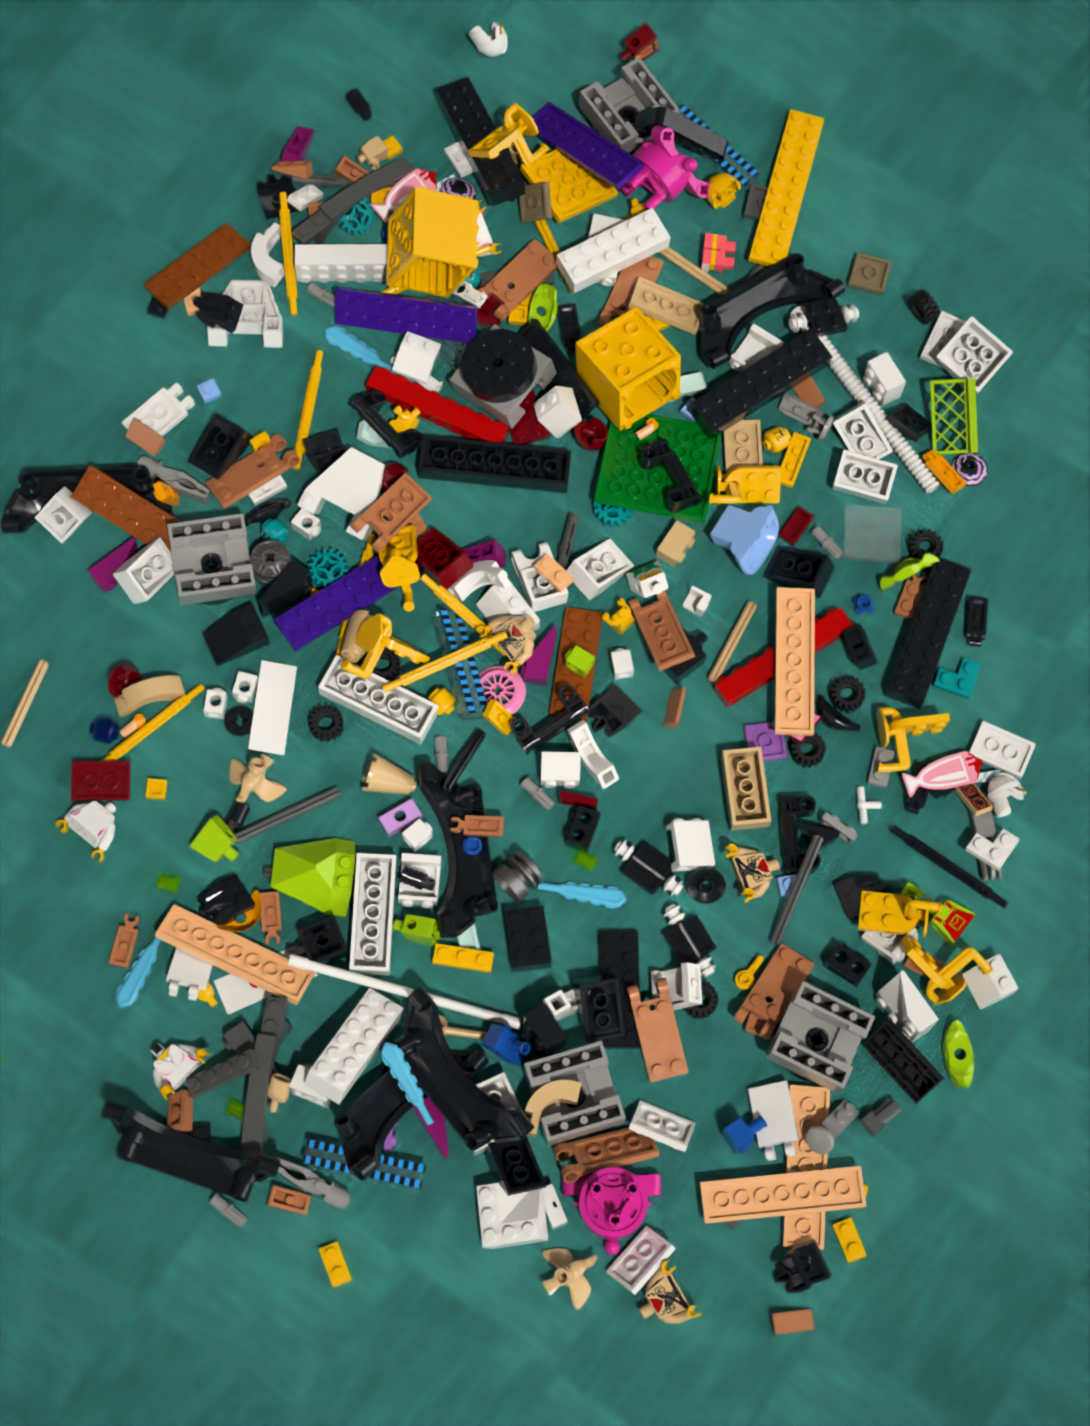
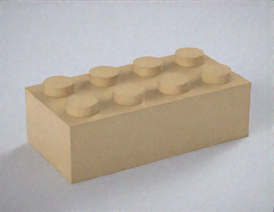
(745, 788)

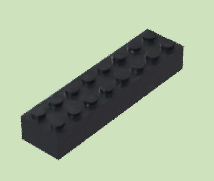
(470, 125)
(760, 383)
(494, 464)
(928, 633)

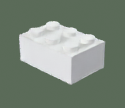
(864, 477)

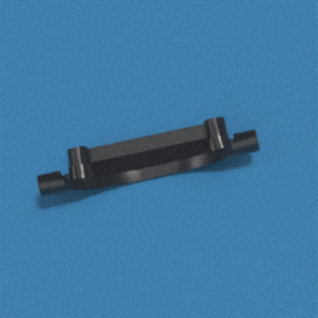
(773, 288)
(30, 500)
(470, 876)
(465, 1107)
(377, 1110)
(186, 1157)

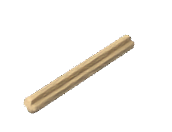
(695, 271)
(732, 642)
(24, 703)

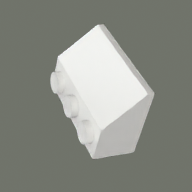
(505, 602)

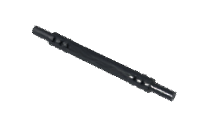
(949, 866)

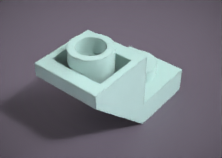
(691, 384)
(369, 436)

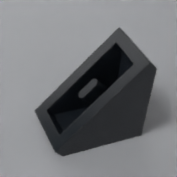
(808, 831)

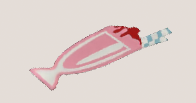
(400, 191)
(949, 772)

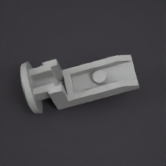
(806, 414)
(822, 1137)

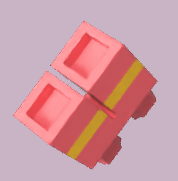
(714, 253)

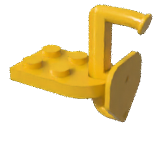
(516, 123)
(747, 485)
(399, 565)
(374, 638)
(899, 728)
(885, 913)
(947, 977)

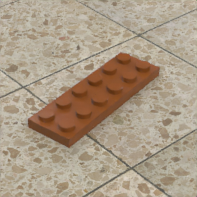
(197, 266)
(123, 506)
(579, 629)

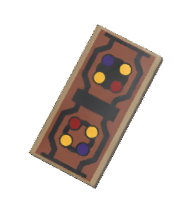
(974, 799)

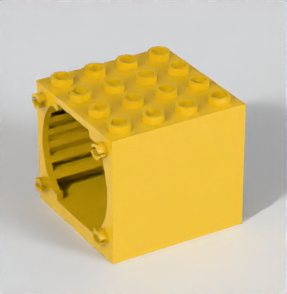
(432, 242)
(629, 368)

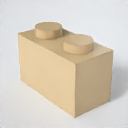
(676, 543)

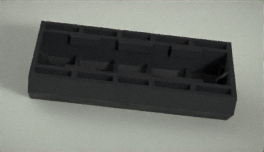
(902, 1061)

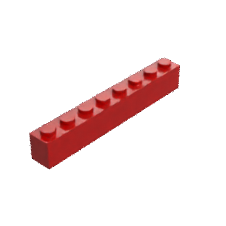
(436, 408)
(762, 669)

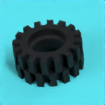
(923, 306)
(925, 536)
(394, 665)
(844, 704)
(326, 712)
(808, 760)
(709, 1008)

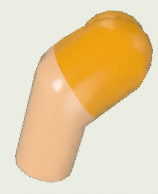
(651, 426)
(138, 721)

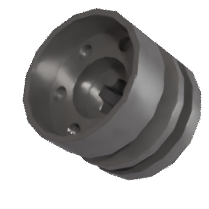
(266, 571)
(514, 879)

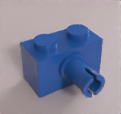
(506, 1044)
(740, 1136)

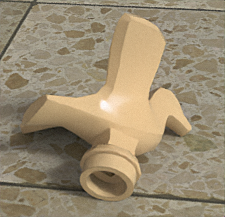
(254, 779)
(569, 1274)

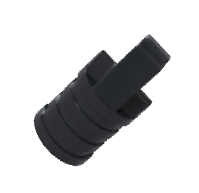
(359, 104)
(237, 816)
(416, 879)

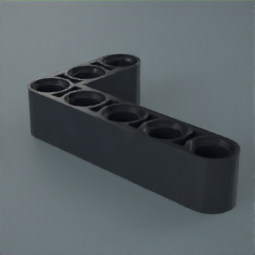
(684, 131)

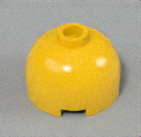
(722, 189)

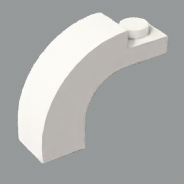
(267, 268)
(482, 574)
(591, 757)
(561, 1004)

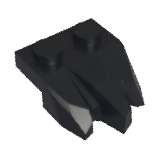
(269, 195)
(218, 310)
(324, 449)
(613, 711)
(851, 889)
(226, 901)
(802, 1267)

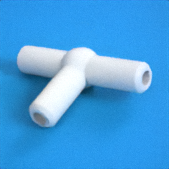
(862, 805)

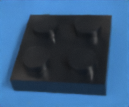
(910, 422)

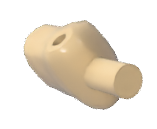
(278, 1090)

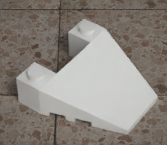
(258, 314)
(349, 483)

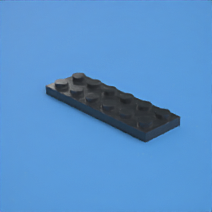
(566, 373)
(621, 957)

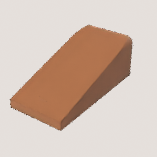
(296, 168)
(350, 170)
(287, 1200)
(792, 1322)

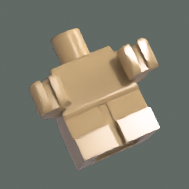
(373, 152)

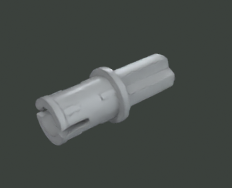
(321, 294)
(827, 542)
(441, 754)
(537, 793)
(228, 1210)

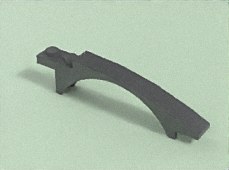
(322, 222)
(267, 1045)

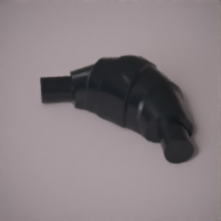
(266, 511)
(833, 718)

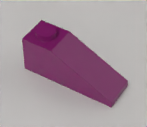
(298, 144)
(487, 551)
(103, 571)
(538, 665)
(437, 1129)

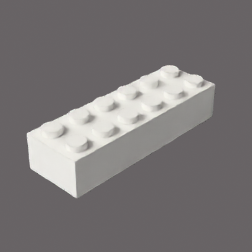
(613, 250)
(341, 262)
(395, 709)
(373, 914)
(353, 1046)

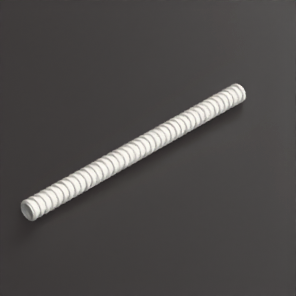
(893, 436)

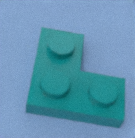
(961, 682)

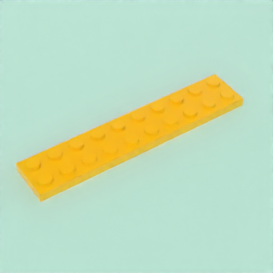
(786, 188)

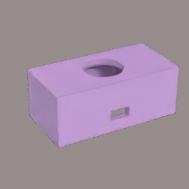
(392, 826)

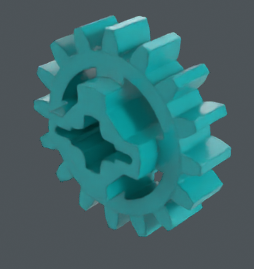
(358, 221)
(612, 515)
(318, 571)

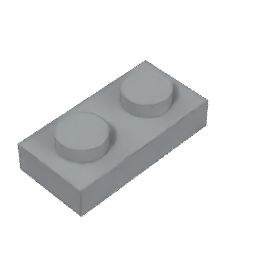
(884, 756)
(832, 822)

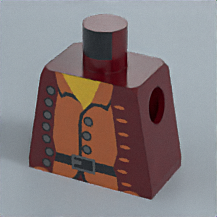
(640, 44)

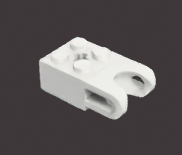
(536, 589)

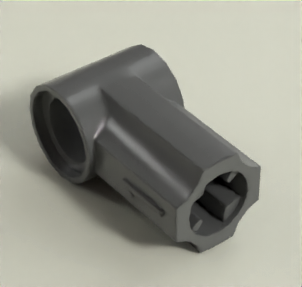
(877, 1119)

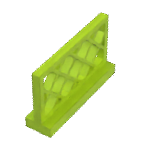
(970, 415)

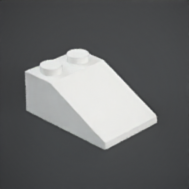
(862, 432)
(599, 568)
(146, 571)

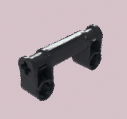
(369, 407)
(685, 493)
(531, 739)
(789, 831)

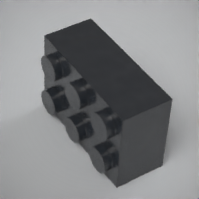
(528, 939)
(543, 1031)

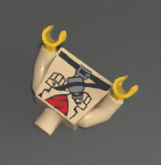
(520, 638)
(751, 870)
(666, 1298)

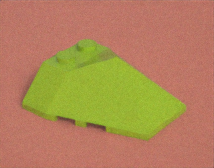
(316, 874)

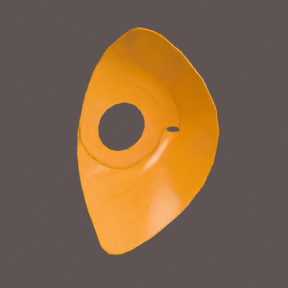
(252, 916)

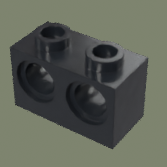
(860, 646)
(587, 830)
(844, 969)

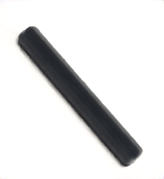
(463, 760)

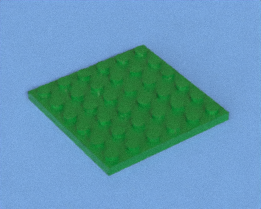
(631, 487)

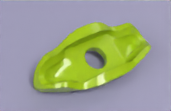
(546, 298)
(906, 569)
(960, 1071)

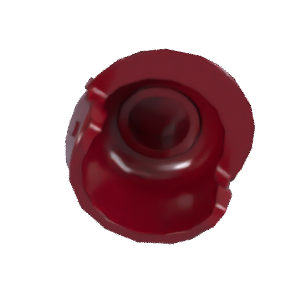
(591, 435)
(391, 474)
(121, 677)

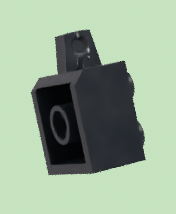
(683, 669)
(310, 938)

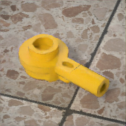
(744, 979)

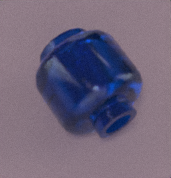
(104, 730)

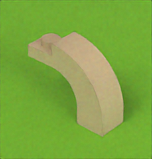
(148, 691)
(554, 1092)

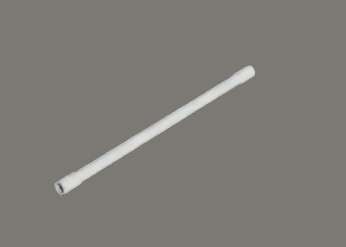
(306, 964)

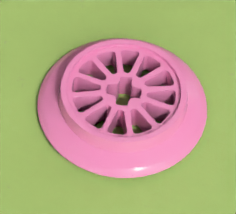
(519, 693)

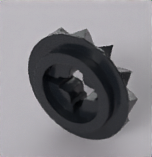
(232, 717)

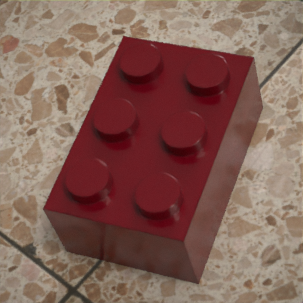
(441, 558)

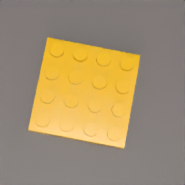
(571, 185)

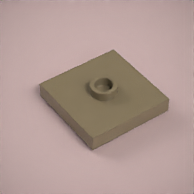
(536, 203)
(869, 273)

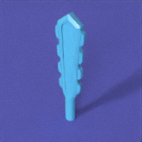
(347, 342)
(597, 895)
(135, 980)
(400, 1069)

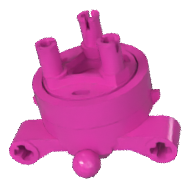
(664, 170)
(613, 1202)

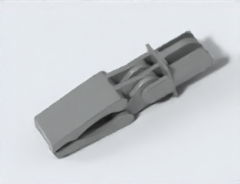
(176, 480)
(984, 826)
(332, 1194)

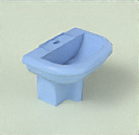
(747, 535)

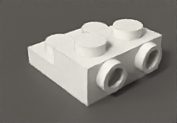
(888, 945)

